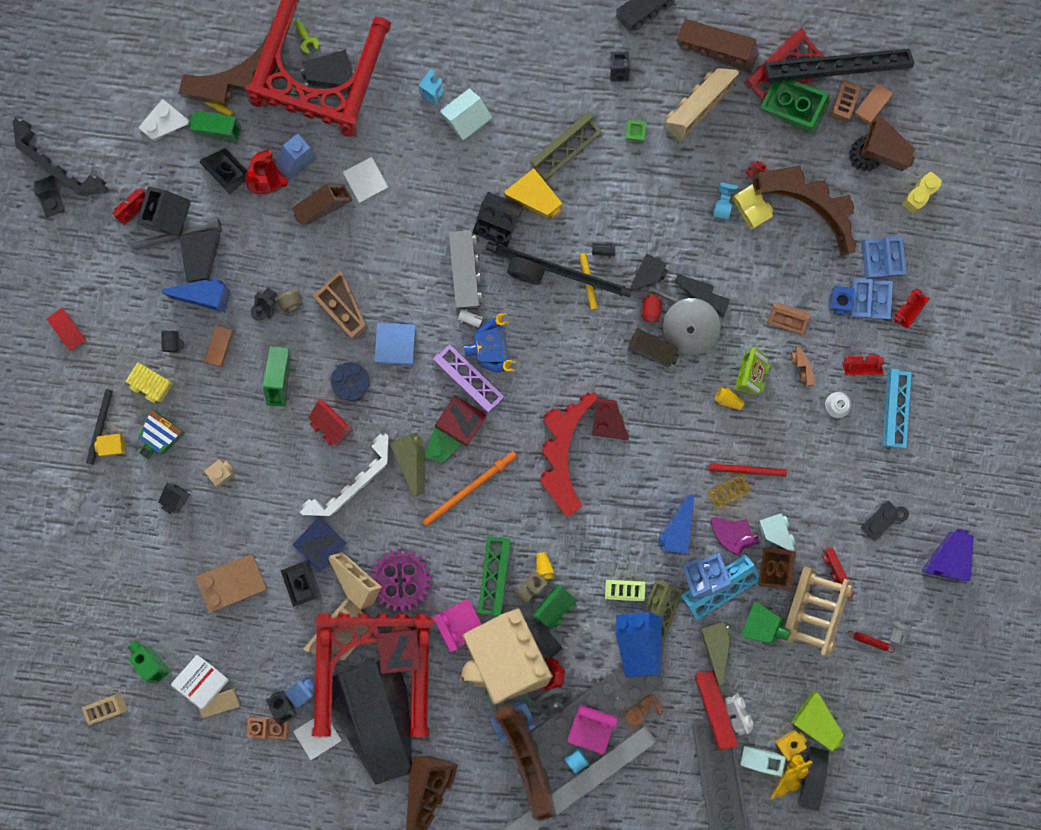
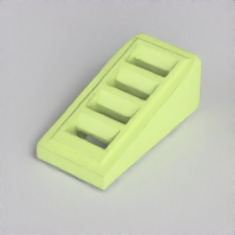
(641, 593)

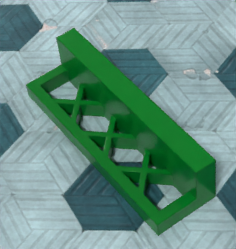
(501, 576)

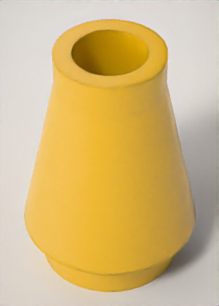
(727, 398)
(544, 566)

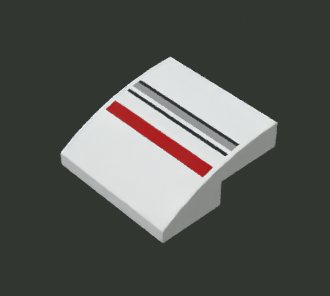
(199, 682)

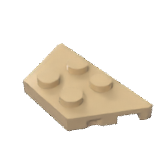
(342, 636)

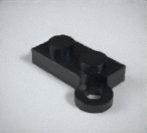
(883, 519)

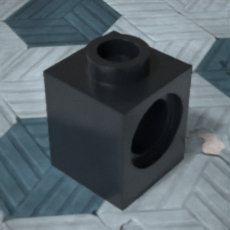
(284, 714)

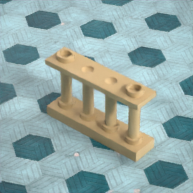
(803, 597)

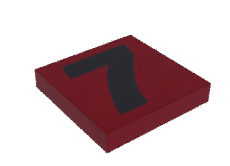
(460, 420)
(399, 651)

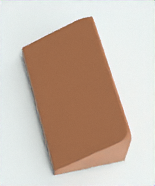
(788, 318)
(219, 346)

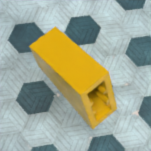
(534, 195)

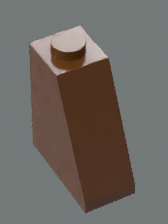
(887, 146)
(321, 203)

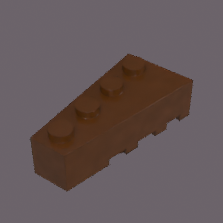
(719, 45)

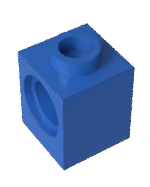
(844, 292)

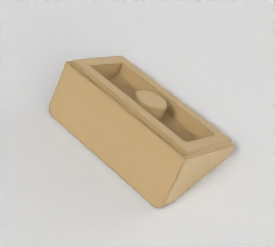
(221, 702)

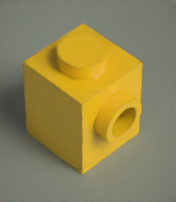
(110, 445)

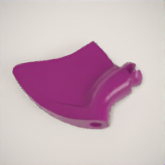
(734, 534)

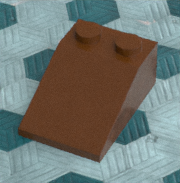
(777, 568)

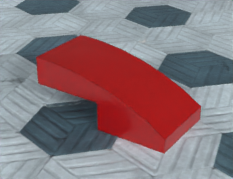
(66, 329)

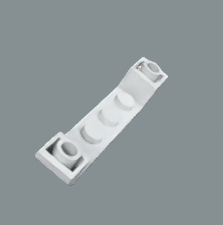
(381, 446)

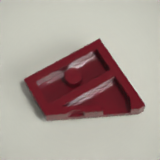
(609, 421)

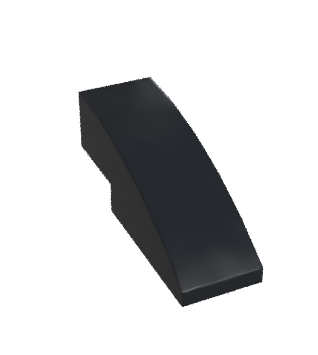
(702, 291)
(814, 781)

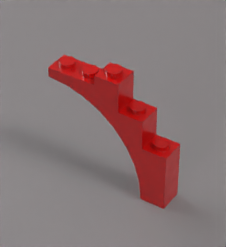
(556, 452)

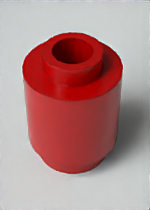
(651, 308)

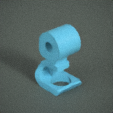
(723, 206)
(577, 760)

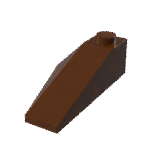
(427, 784)

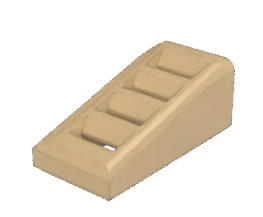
(116, 704)

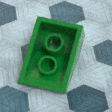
(796, 104)
(554, 606)

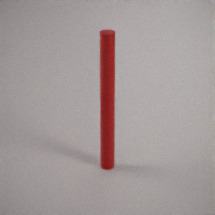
(747, 470)

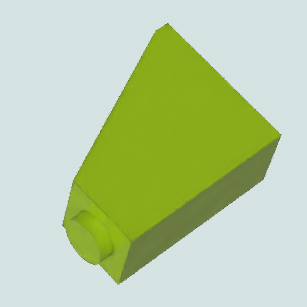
(818, 722)

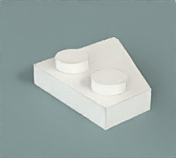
(163, 121)

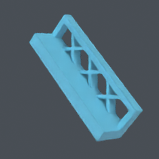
(892, 408)
(738, 572)

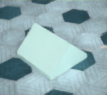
(466, 114)

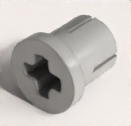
(899, 632)

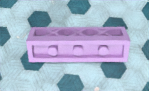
(467, 386)

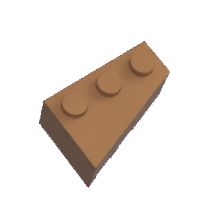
(341, 305)

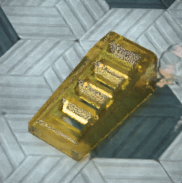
(742, 480)

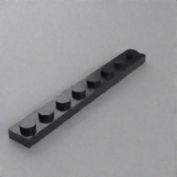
(838, 65)

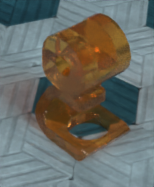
(635, 714)

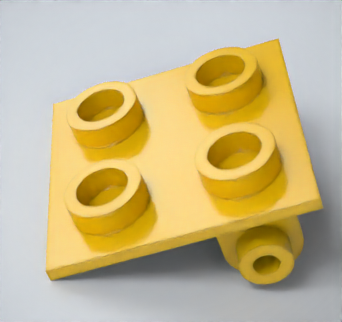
(792, 776)

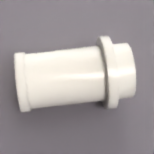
(470, 318)

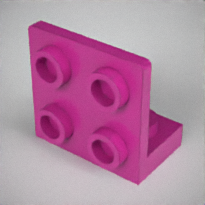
(456, 622)
(591, 729)

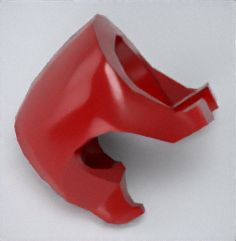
(263, 175)

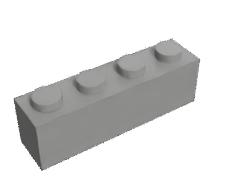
(464, 270)

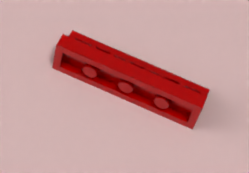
(715, 710)

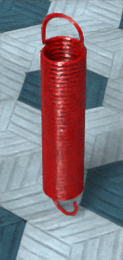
(871, 641)

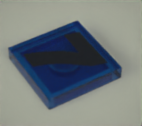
(319, 543)

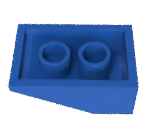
(203, 293)
(677, 532)
(640, 643)

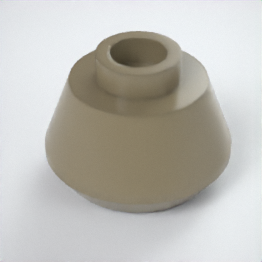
(289, 300)

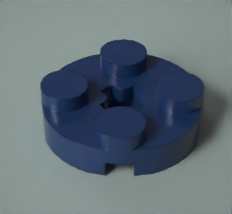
(340, 376)

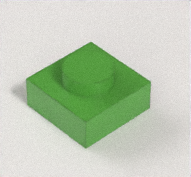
(635, 130)

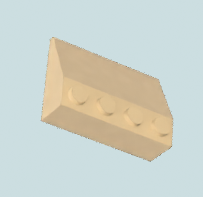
(701, 102)
(507, 657)

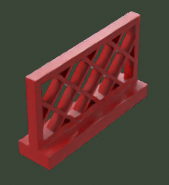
(780, 55)

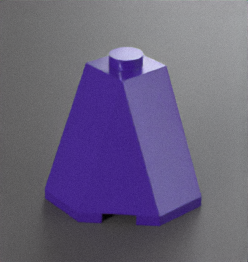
(952, 557)

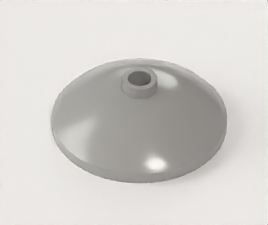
(692, 313)

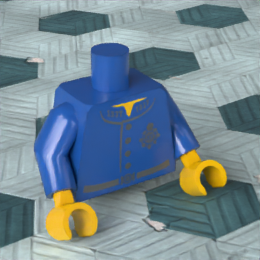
(491, 346)

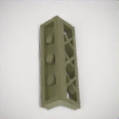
(560, 141)
(660, 601)

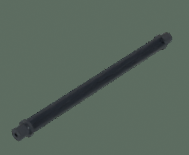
(561, 270)

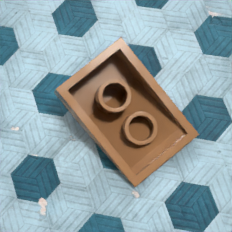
(230, 583)

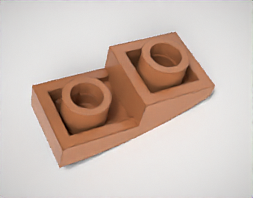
(873, 103)
(800, 360)
(267, 728)

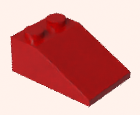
(329, 422)

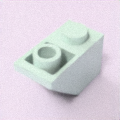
(775, 531)
(763, 760)

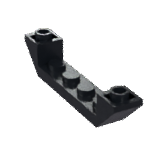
(22, 137)

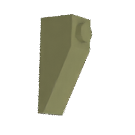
(411, 459)
(717, 644)

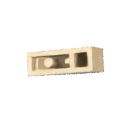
(356, 583)

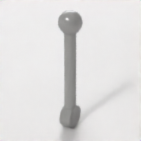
(651, 289)

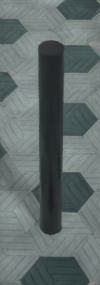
(99, 425)

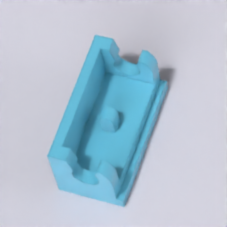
(429, 87)

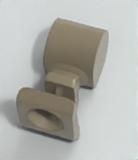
(530, 587)

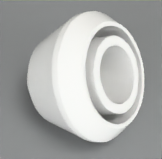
(835, 409)

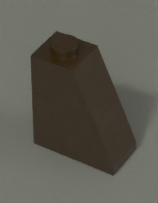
(653, 348)

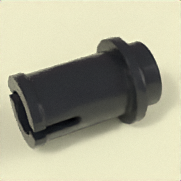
(603, 249)

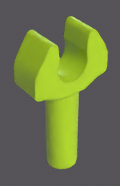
(306, 39)

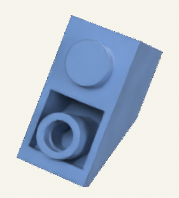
(301, 692)

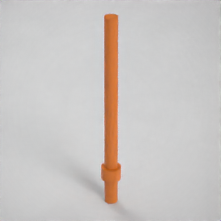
(500, 465)

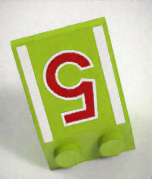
(751, 372)

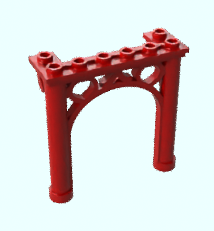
(259, 95)
(324, 665)

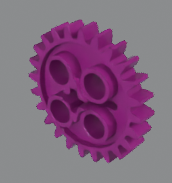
(419, 579)

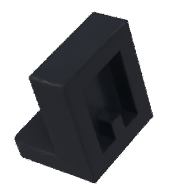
(619, 66)

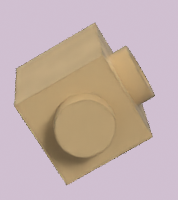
(220, 472)

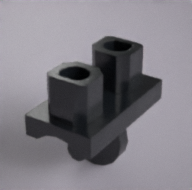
(264, 305)

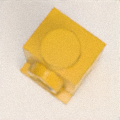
(784, 744)

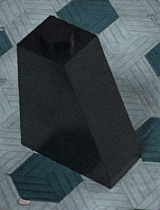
(328, 70)
(199, 254)

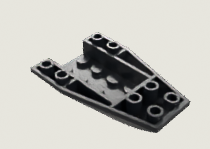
(375, 719)

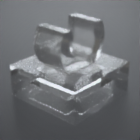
(371, 651)

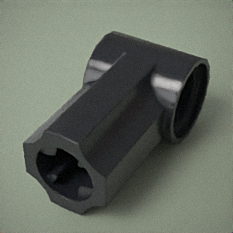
(171, 342)

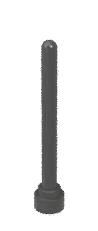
(213, 224)

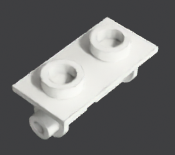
(742, 721)

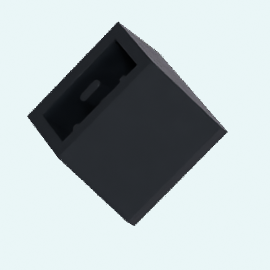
(163, 211)
(497, 219)

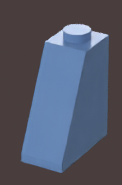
(294, 157)

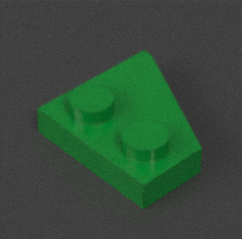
(441, 446)

